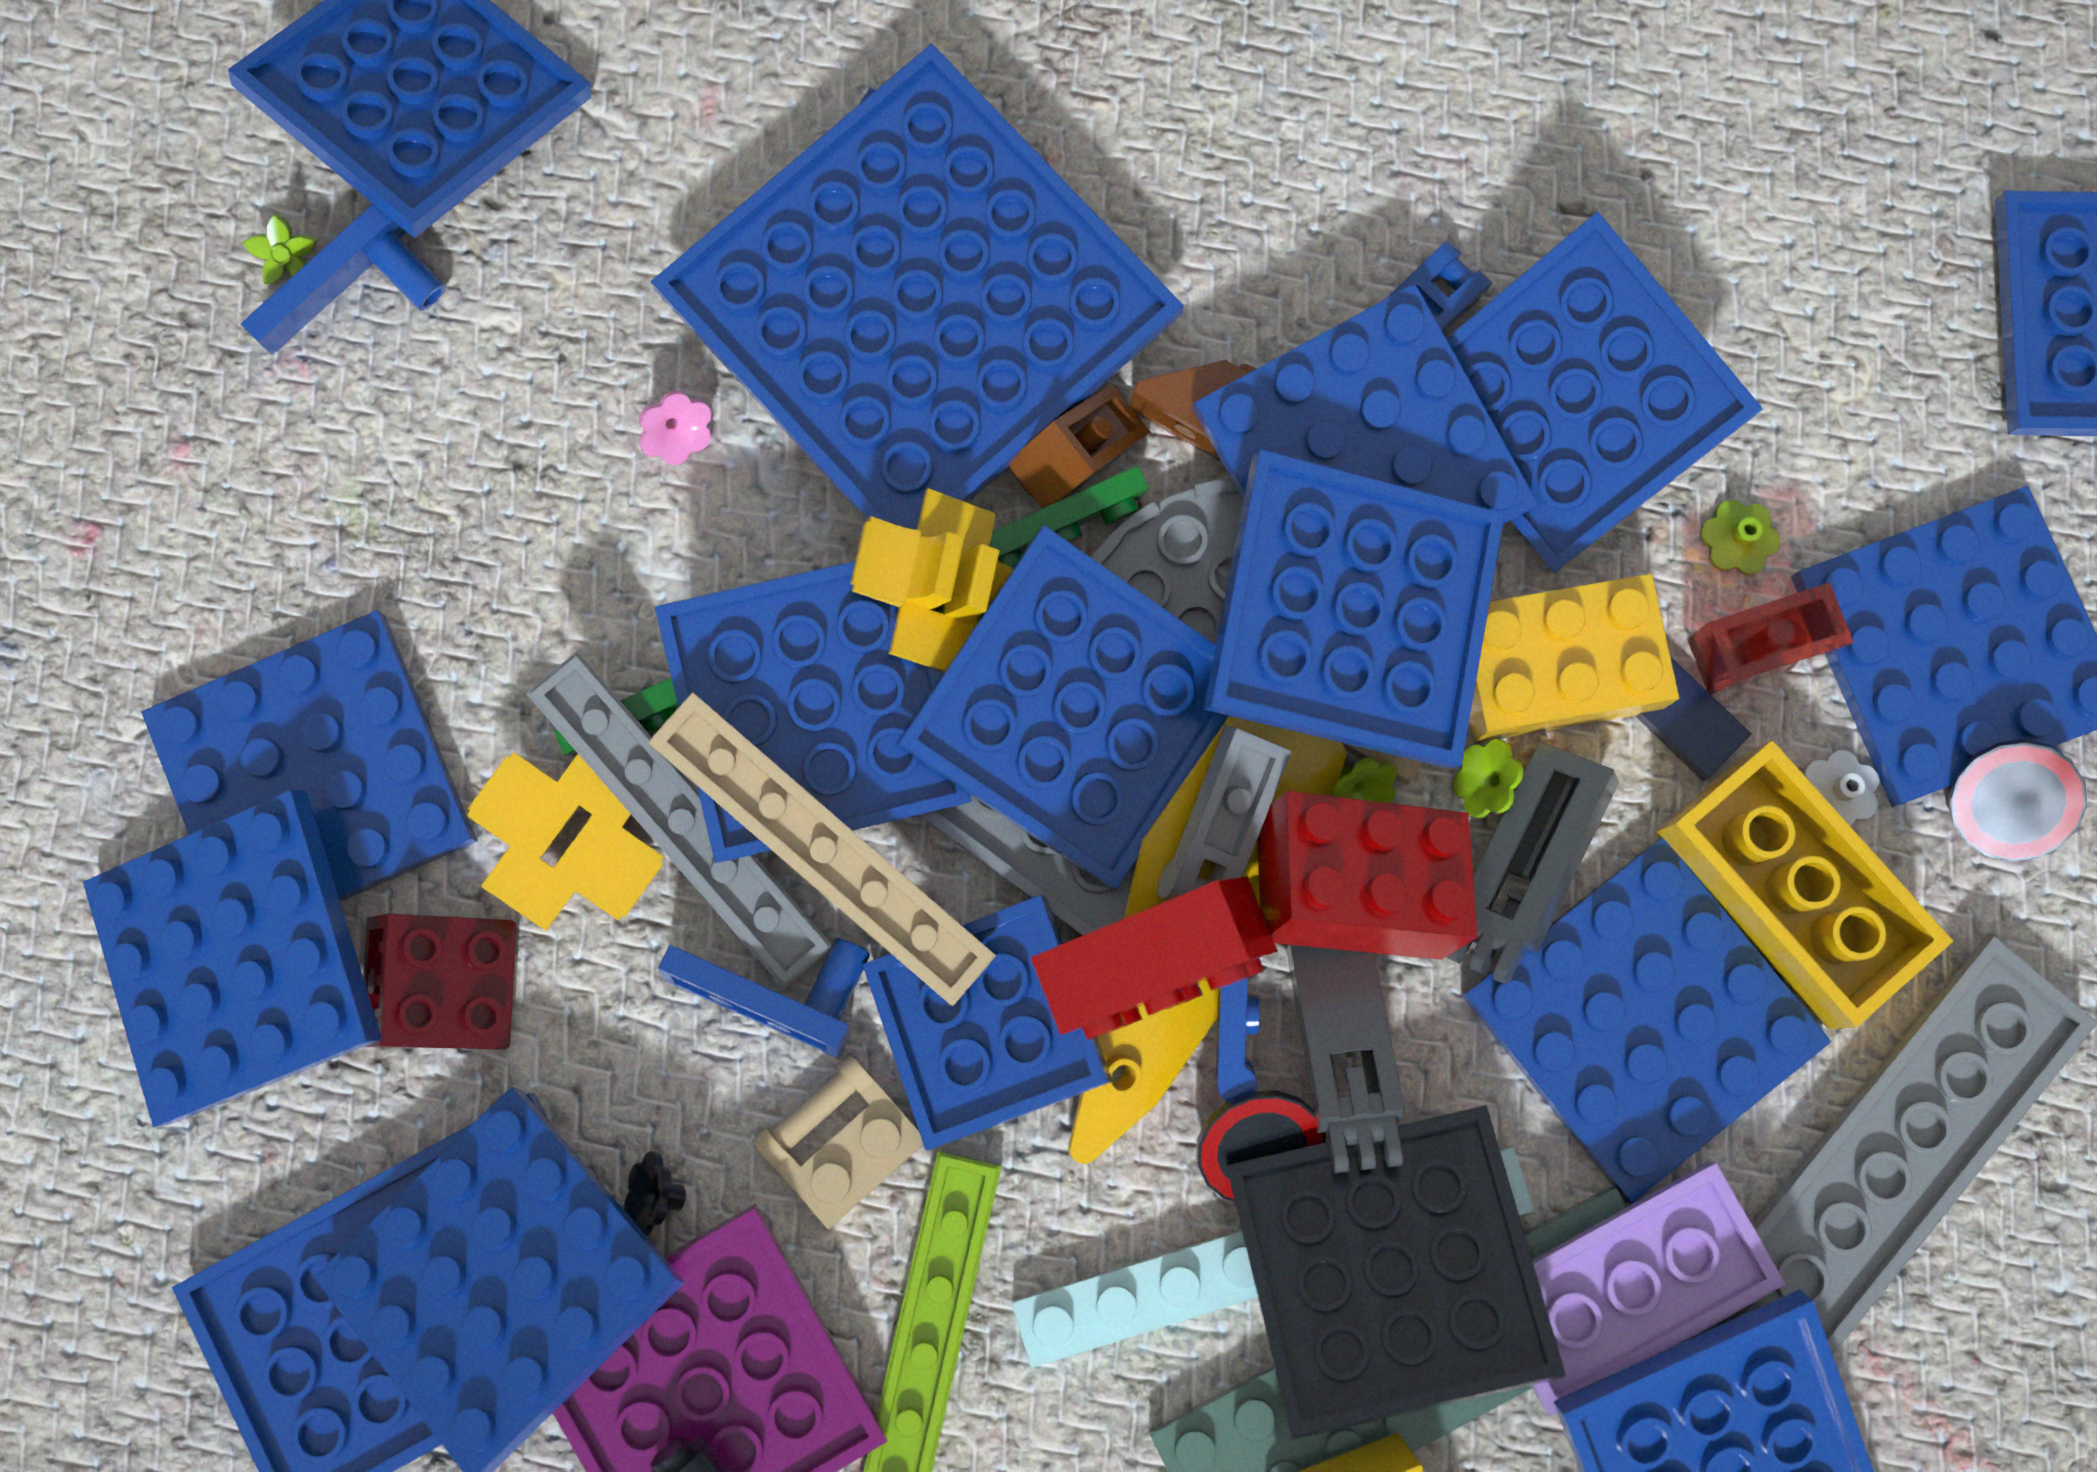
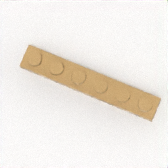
(822, 849)

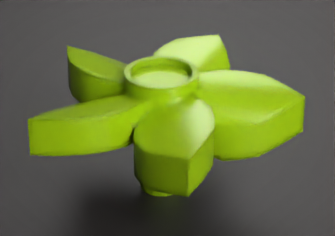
(280, 248)

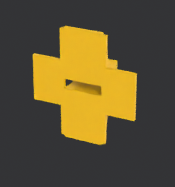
(929, 567)
(531, 812)

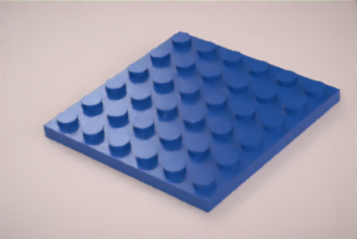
(917, 295)

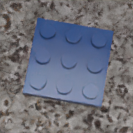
(998, 1043)

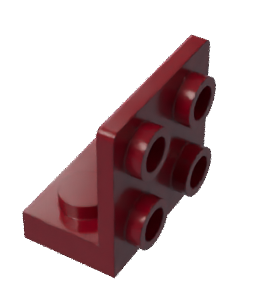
(440, 980)

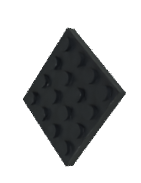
(1394, 1279)

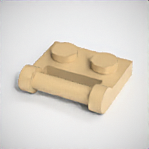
(855, 1157)

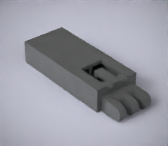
(1540, 842)
(1345, 1013)

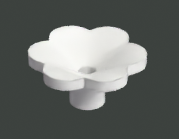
(1831, 778)

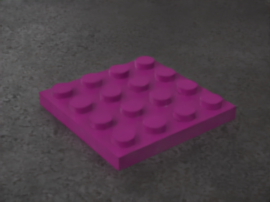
(729, 1363)

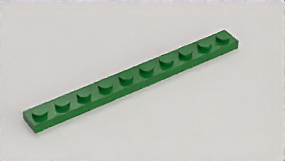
(1111, 499)

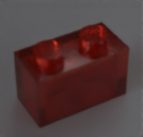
(1769, 639)

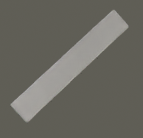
(673, 817)

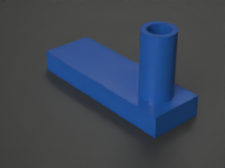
(366, 241)
(811, 1023)

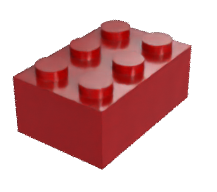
(1366, 876)
(1155, 958)

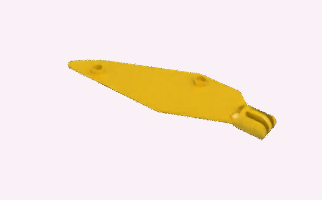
(1163, 1042)

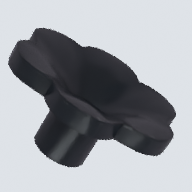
(652, 1193)

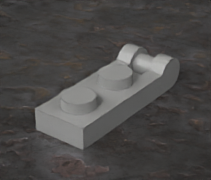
(1226, 812)

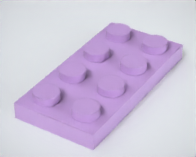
(1650, 1279)

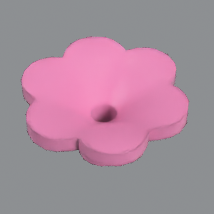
(675, 427)

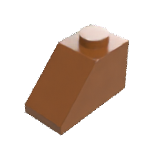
(1169, 399)
(1078, 446)

